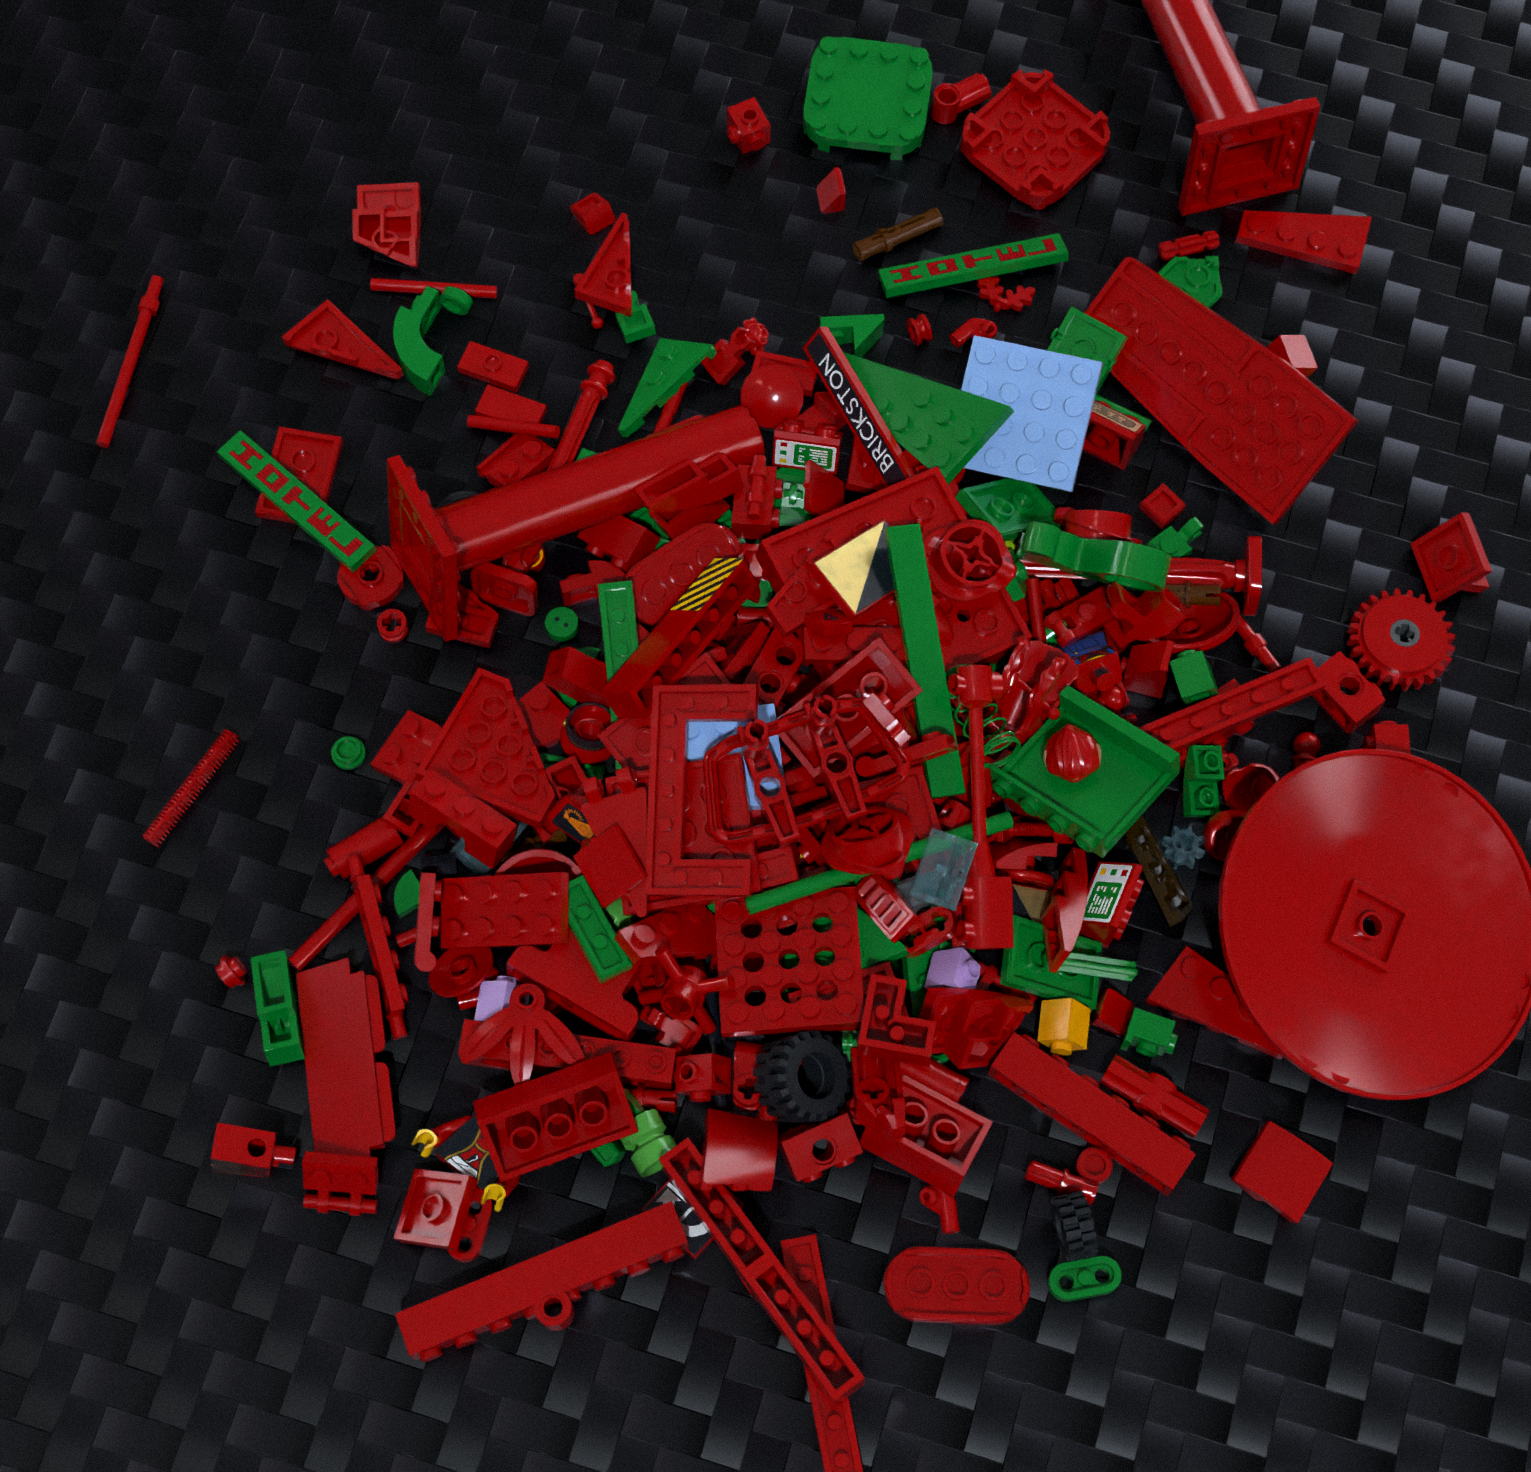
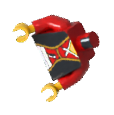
(465, 1152)

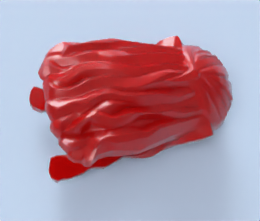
(1046, 672)

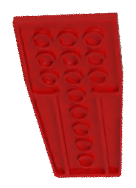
(1220, 390)

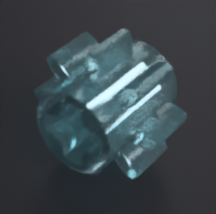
(1186, 839)

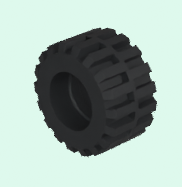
(779, 1077)

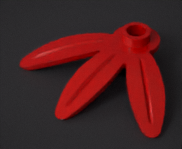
(523, 1041)

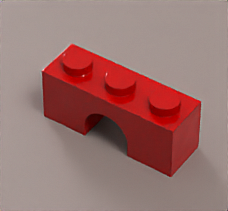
(484, 830)

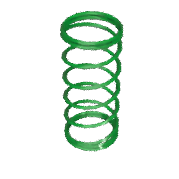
(992, 743)

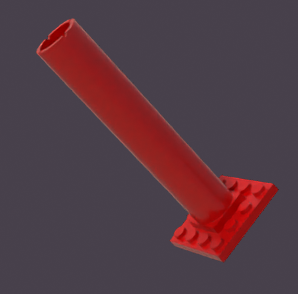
(1236, 145)
(543, 507)

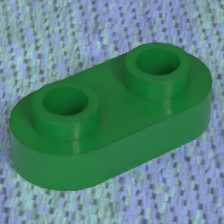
(1083, 1278)

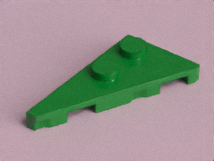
(664, 375)

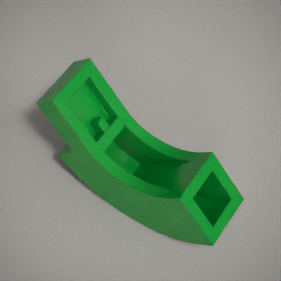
(419, 363)

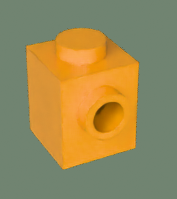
(1064, 1025)

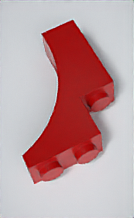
(576, 675)

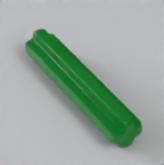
(1097, 966)

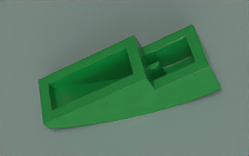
(277, 1008)

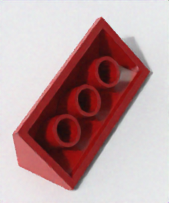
(870, 668)

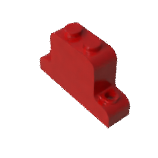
(572, 984)

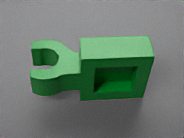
(1175, 542)

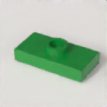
(1017, 586)

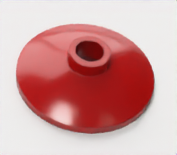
(460, 971)

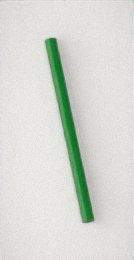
(833, 877)

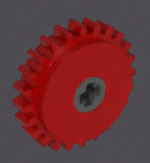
(1423, 645)

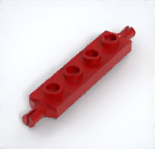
(383, 959)

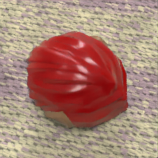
(1072, 754)

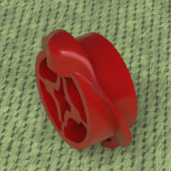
(1096, 524)
(985, 556)
(869, 844)

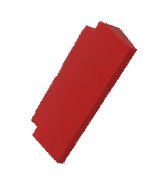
(340, 1039)

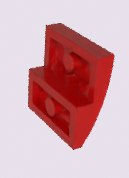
(1014, 853)
(1282, 1171)

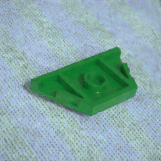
(874, 947)

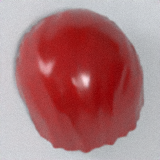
(1245, 785)
(1220, 832)

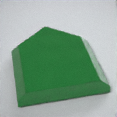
(1196, 277)

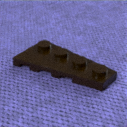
(1158, 872)

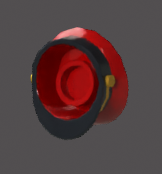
(580, 733)

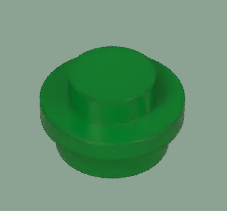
(348, 753)

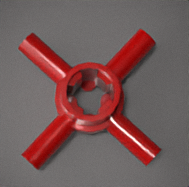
(685, 991)

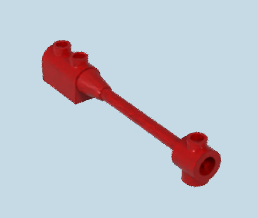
(984, 896)

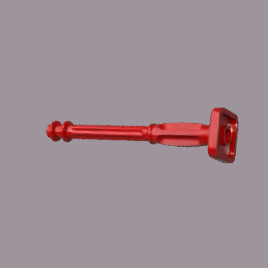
(1242, 575)
(507, 583)

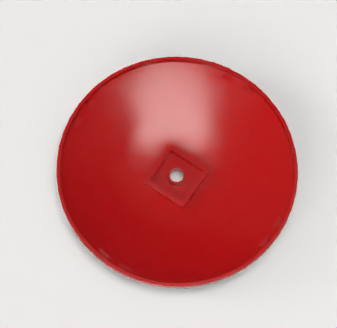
(1450, 909)

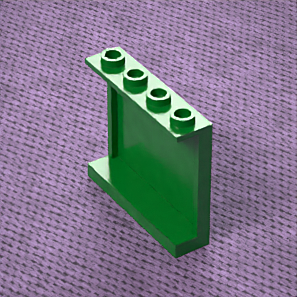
(1106, 802)

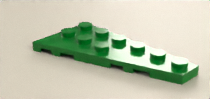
(930, 418)

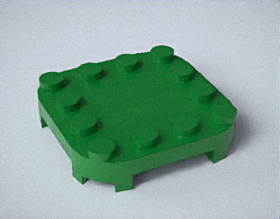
(867, 96)

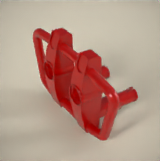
(761, 766)

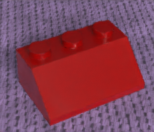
(937, 1140)

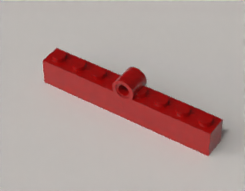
(764, 1275)
(543, 1280)

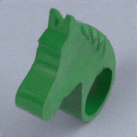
(1096, 559)

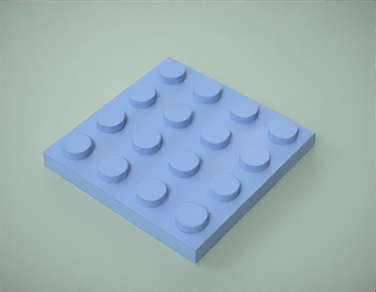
(1050, 405)

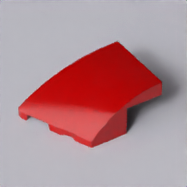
(389, 220)
(971, 1023)
(738, 1152)

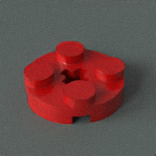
(377, 592)

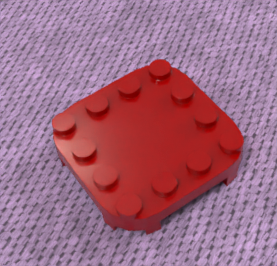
(1035, 139)

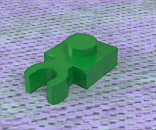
(638, 325)

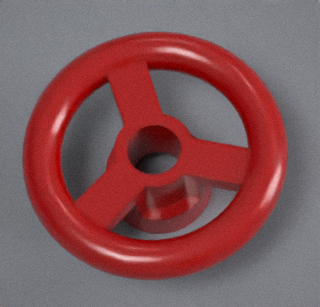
(1027, 877)

